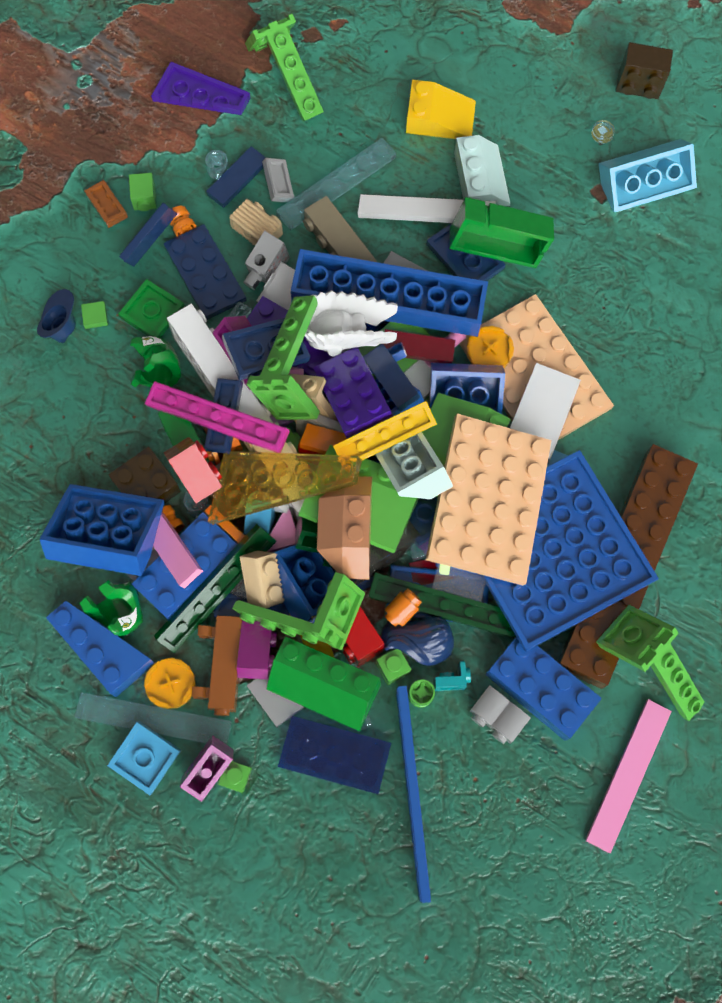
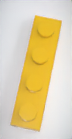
(388, 432)

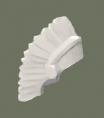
(341, 321)

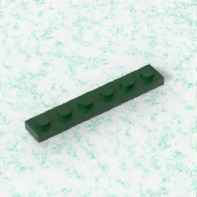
(211, 591)
(444, 605)

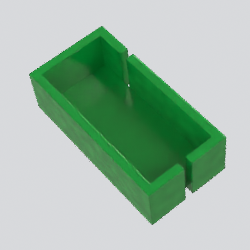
(501, 233)

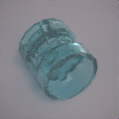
(191, 506)

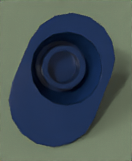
(57, 317)

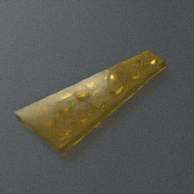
(269, 480)

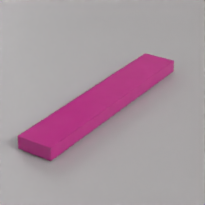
(217, 417)

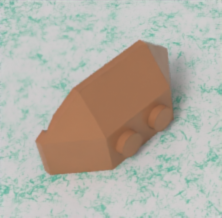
(346, 529)

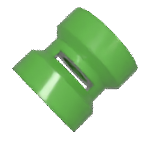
(425, 692)

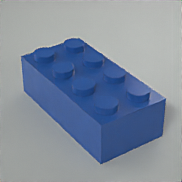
(208, 547)
(544, 688)

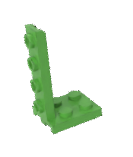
(289, 63)
(274, 385)
(333, 617)
(647, 643)

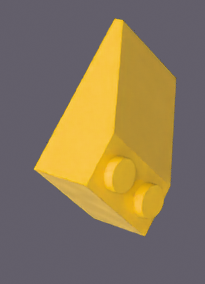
(439, 111)

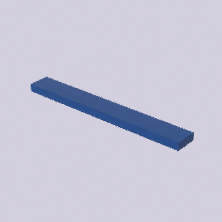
(413, 795)

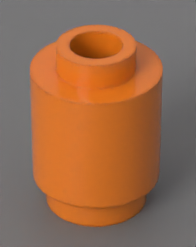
(402, 607)

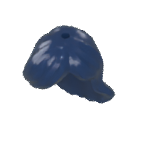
(424, 640)

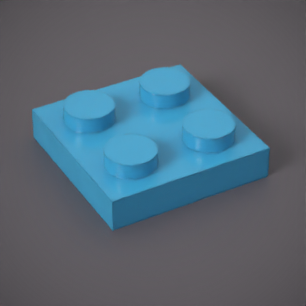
(144, 758)

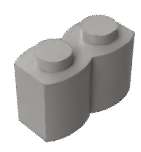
(499, 715)

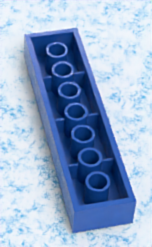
(422, 296)

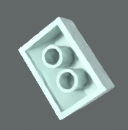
(480, 170)
(414, 468)

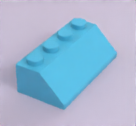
(648, 174)

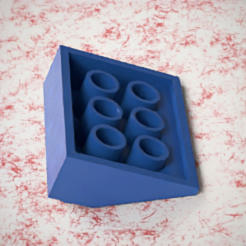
(103, 529)

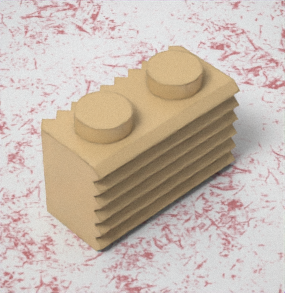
(252, 221)
(262, 578)

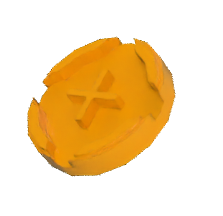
(490, 347)
(169, 683)

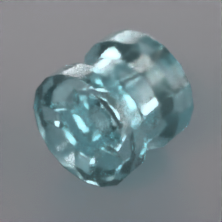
(217, 158)

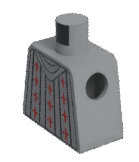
(265, 259)

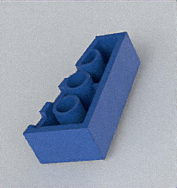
(105, 654)

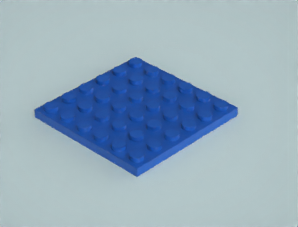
(578, 558)

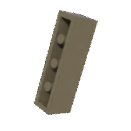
(333, 231)

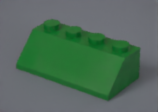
(323, 683)

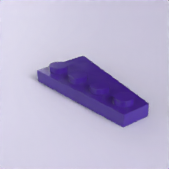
(195, 90)

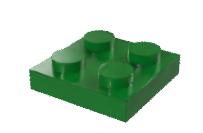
(150, 308)

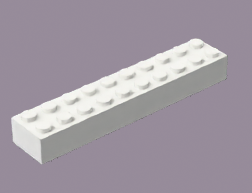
(211, 362)

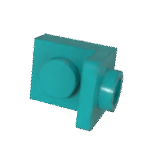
(448, 681)

